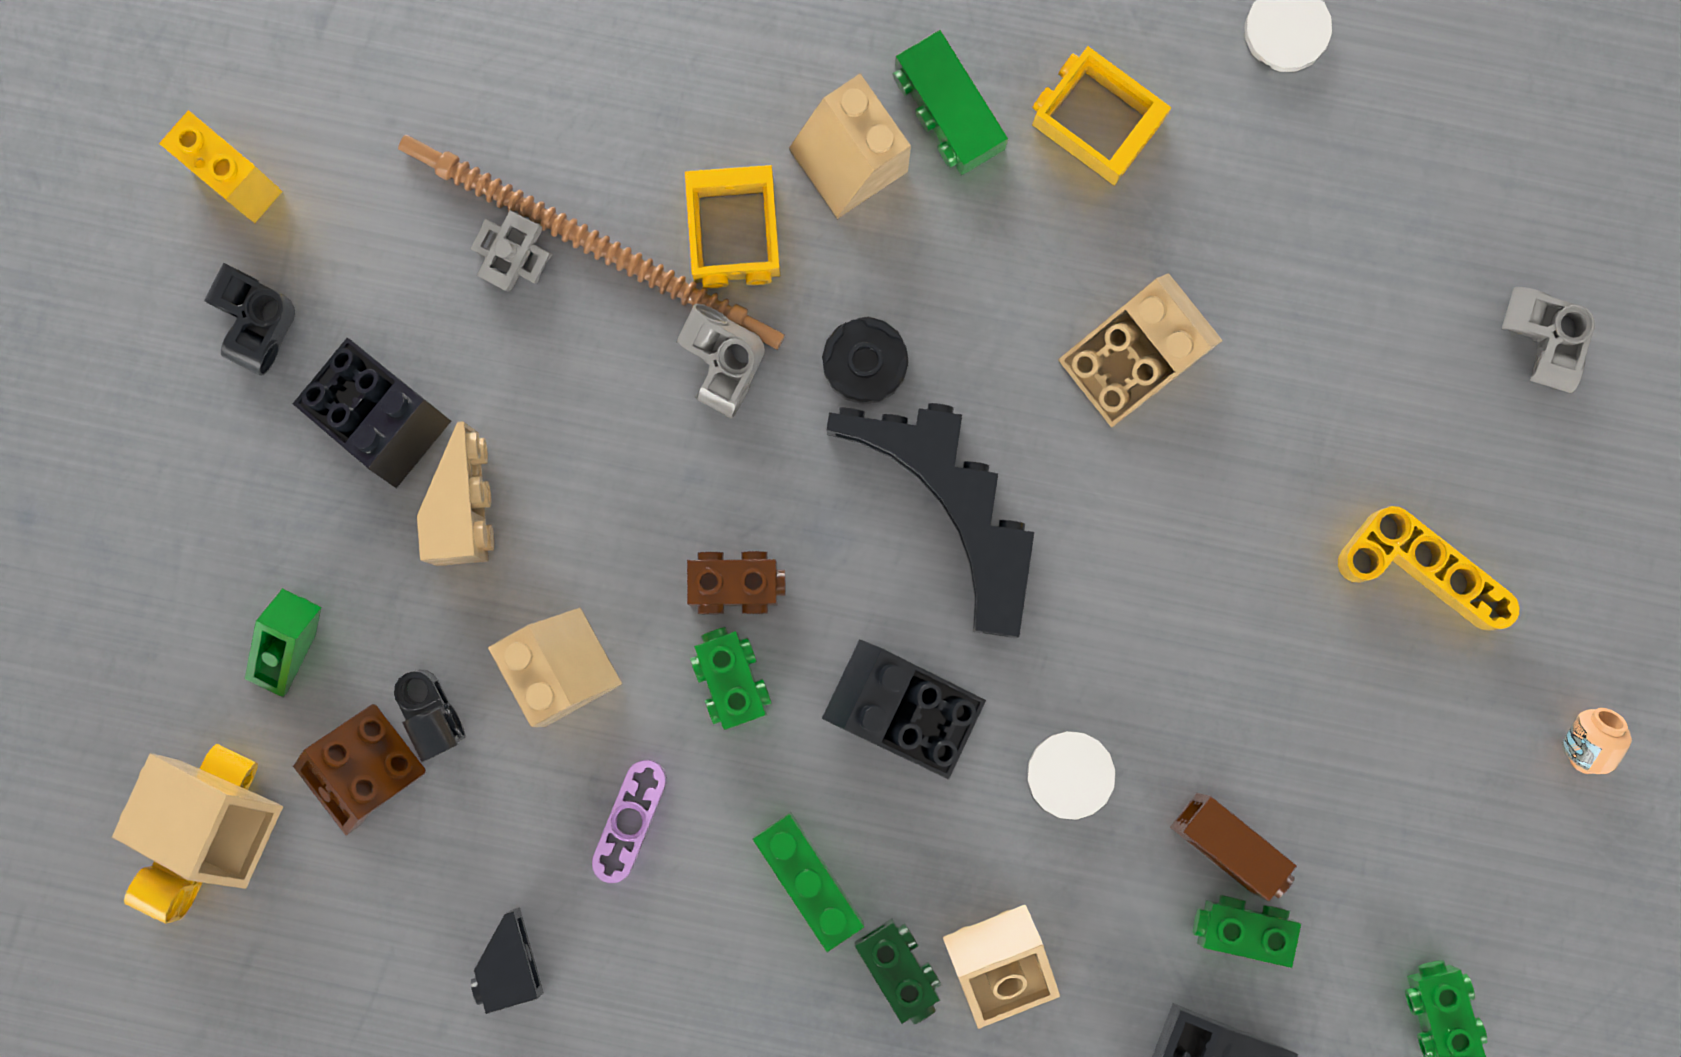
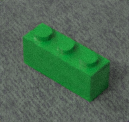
(949, 103)
(808, 882)

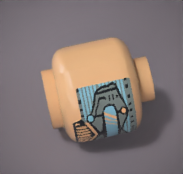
(1597, 741)

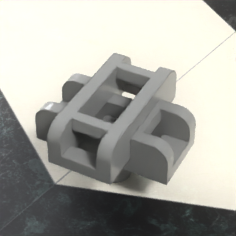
(510, 250)

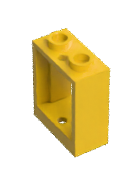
(1120, 84)
(221, 166)
(727, 183)

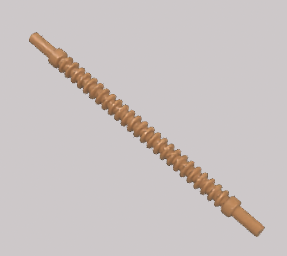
(448, 166)

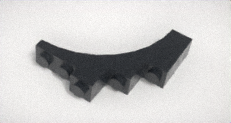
(928, 450)

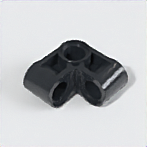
(251, 339)
(431, 723)

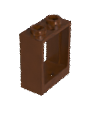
(1235, 847)

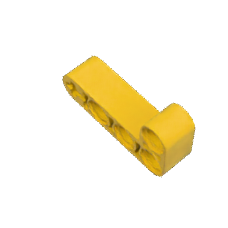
(1434, 576)
(161, 891)

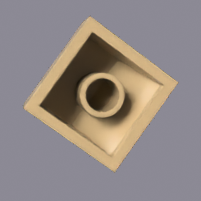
(1002, 966)

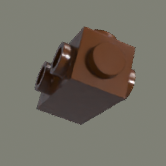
(743, 582)

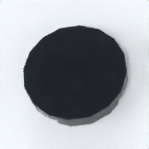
(865, 360)

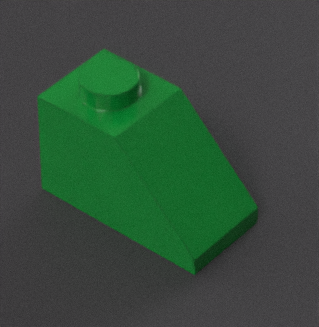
(281, 641)

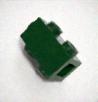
(898, 973)

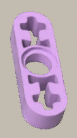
(607, 848)

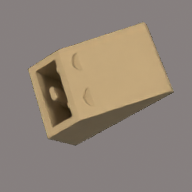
(1140, 349)
(453, 510)

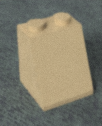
(851, 147)
(555, 667)
(196, 823)

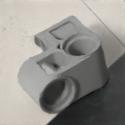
(711, 338)
(1559, 357)

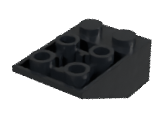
(371, 413)
(903, 709)
(1196, 1035)

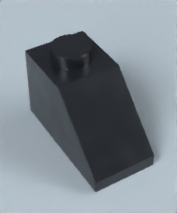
(507, 967)

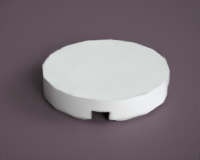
(1288, 32)
(1071, 775)

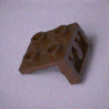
(358, 767)

